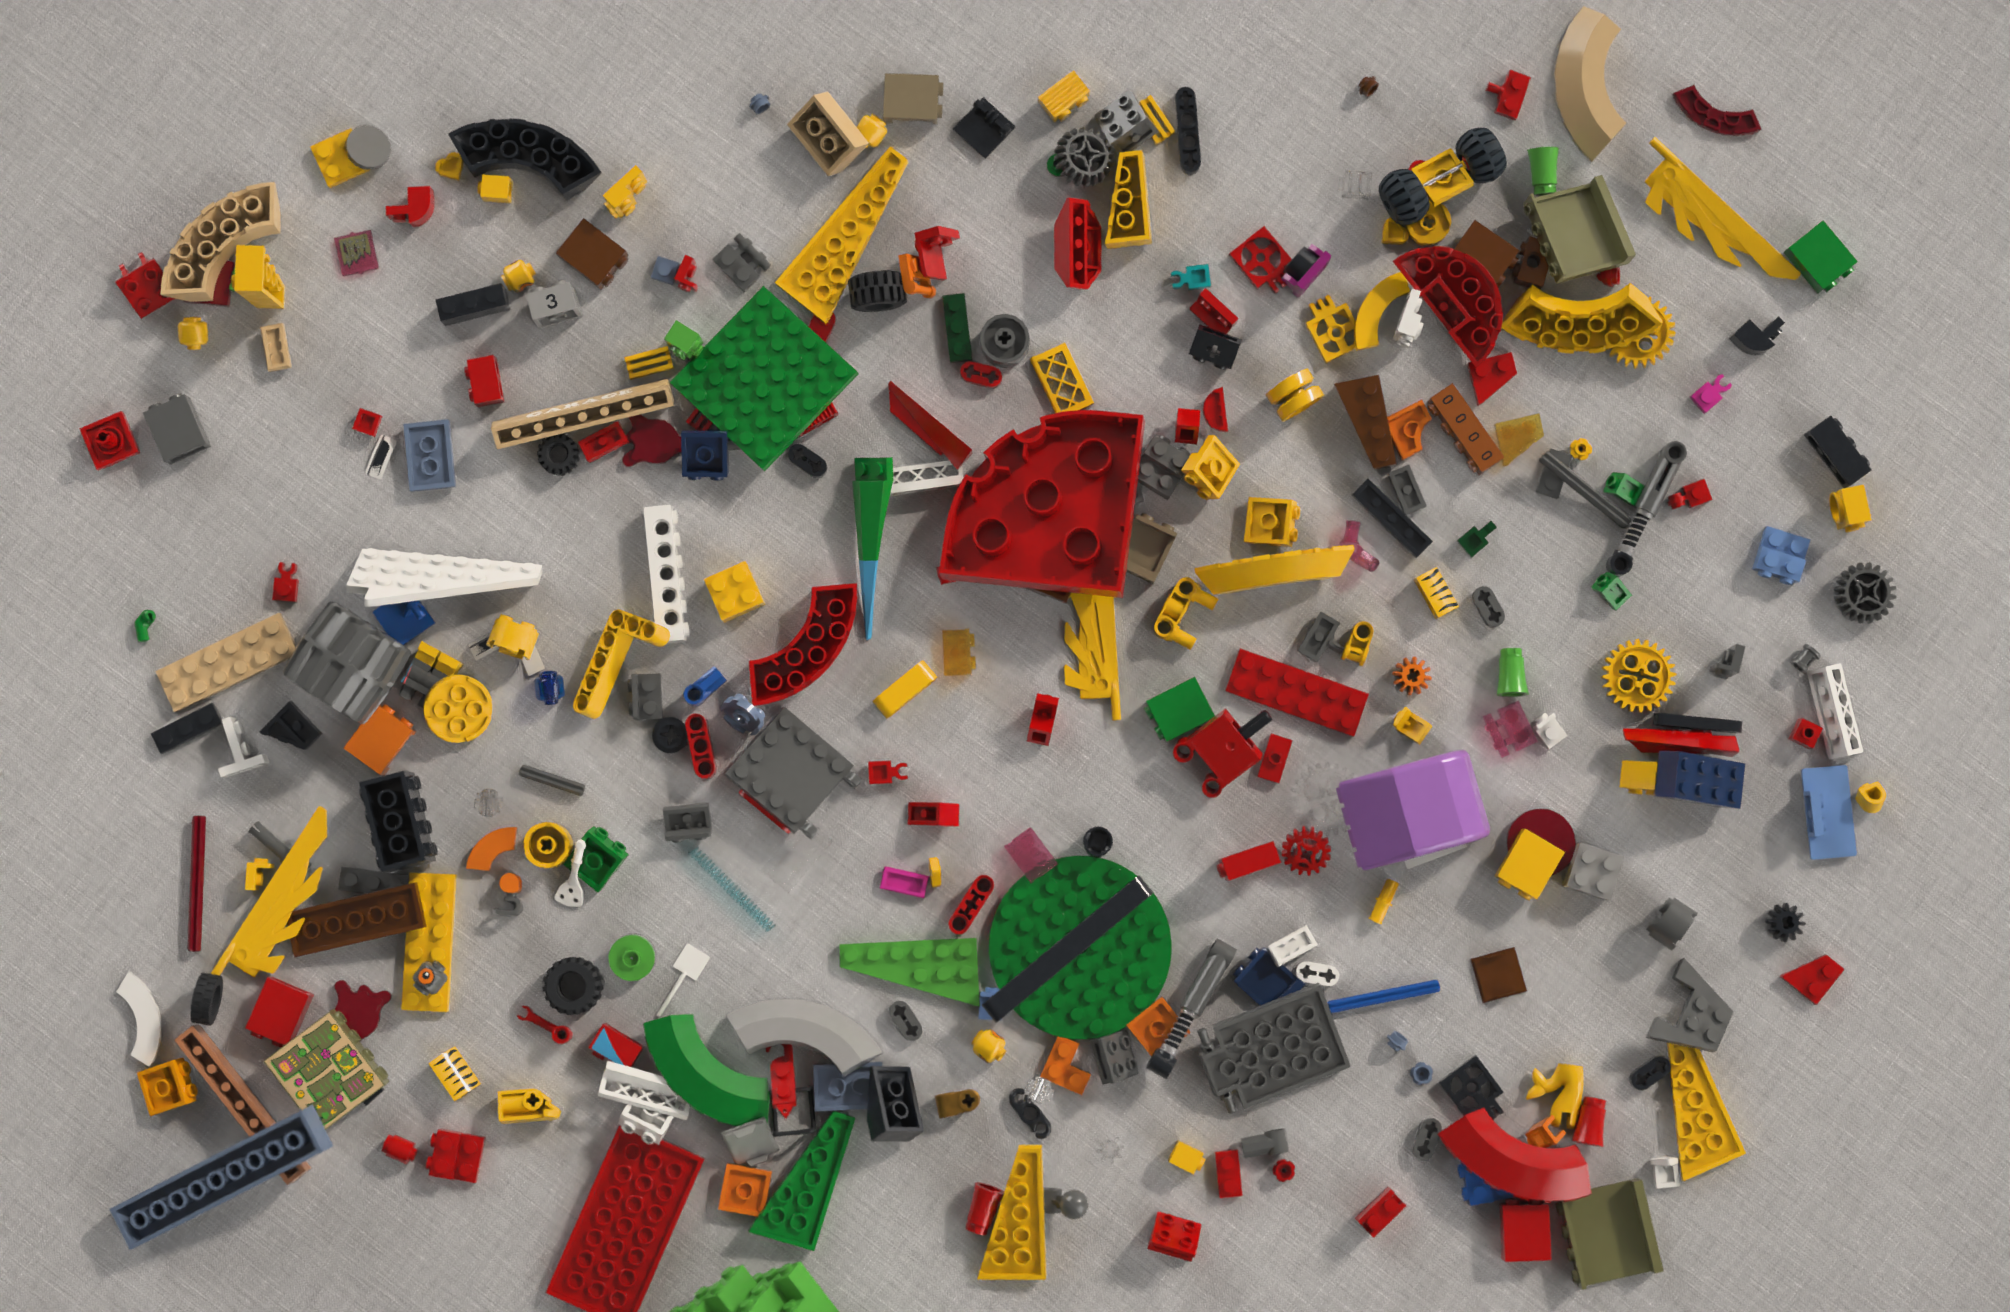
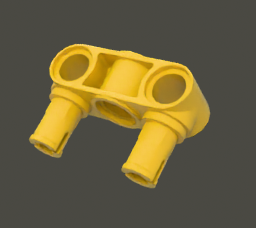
(1175, 608)

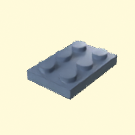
(429, 455)
(839, 1092)

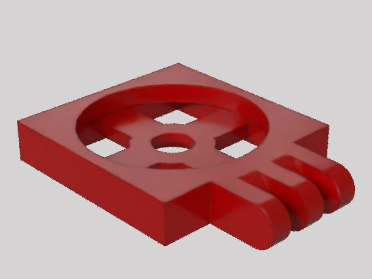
(1274, 275)

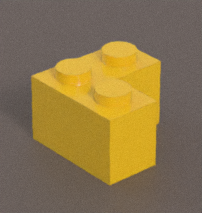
(1638, 777)

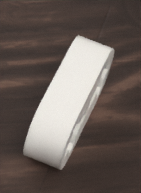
(1316, 978)

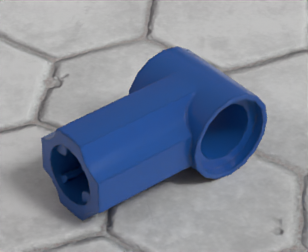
(706, 685)

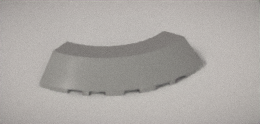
(807, 1026)

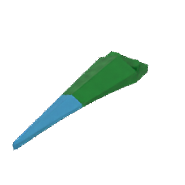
(871, 499)

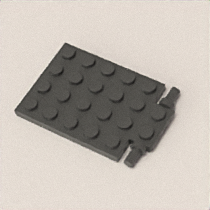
(1273, 1048)

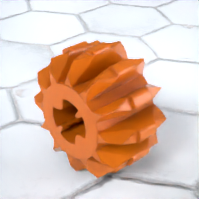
(1404, 671)

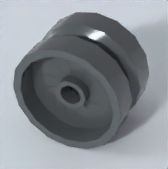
(1004, 327)

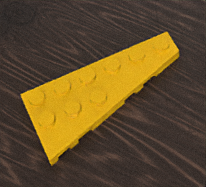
(1701, 1119)
(1018, 1235)

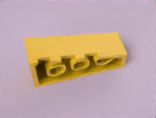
(1130, 207)
(256, 278)

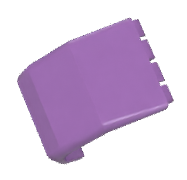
(1413, 809)

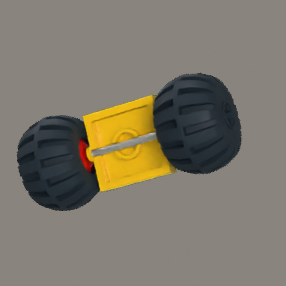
(1443, 176)

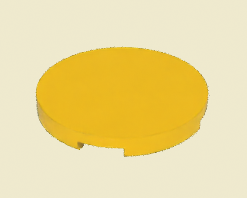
(457, 708)

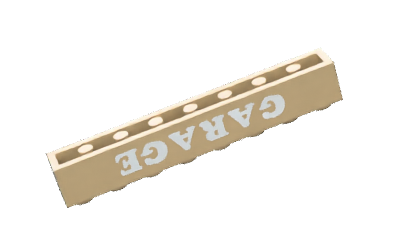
(582, 413)

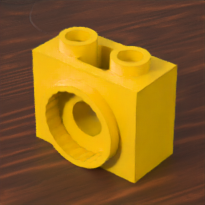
(1850, 508)

